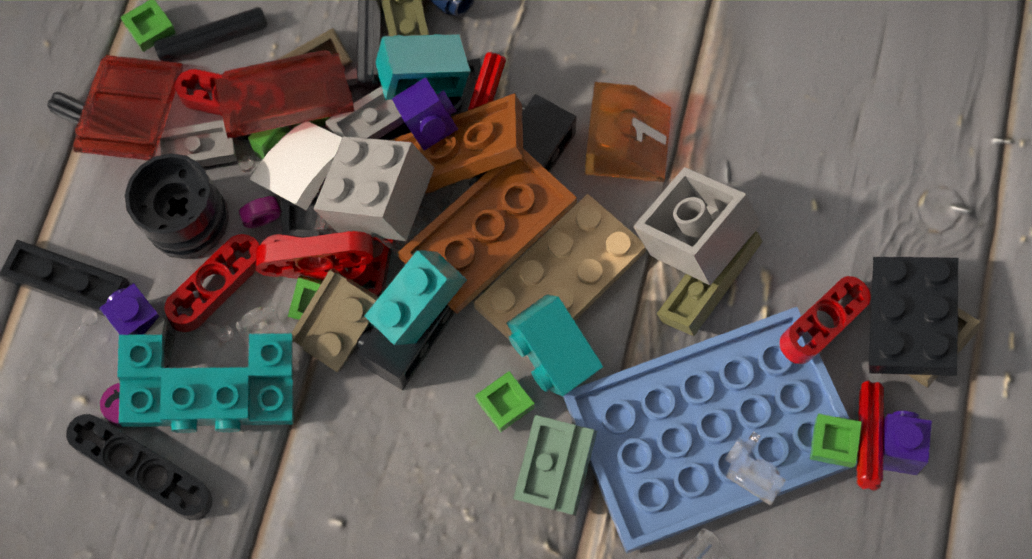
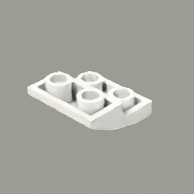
(298, 164)

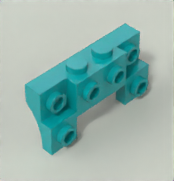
(205, 395)

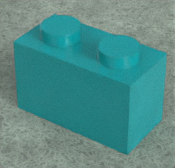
(409, 59)
(415, 297)
(553, 345)

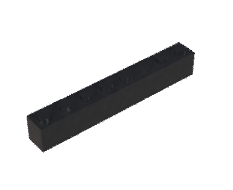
(545, 137)

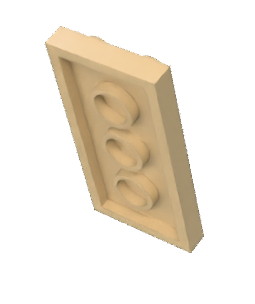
(571, 261)

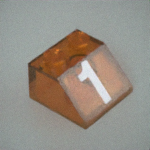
(627, 133)

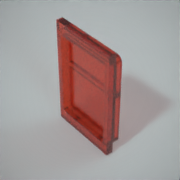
(283, 93)
(127, 107)

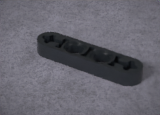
(137, 469)

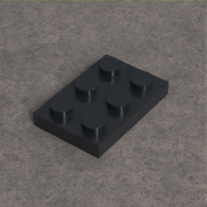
(914, 316)

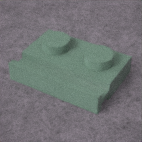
(555, 465)

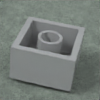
(374, 187)
(697, 225)

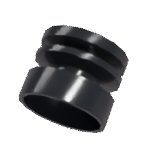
(165, 190)

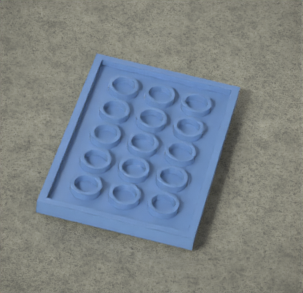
(679, 415)

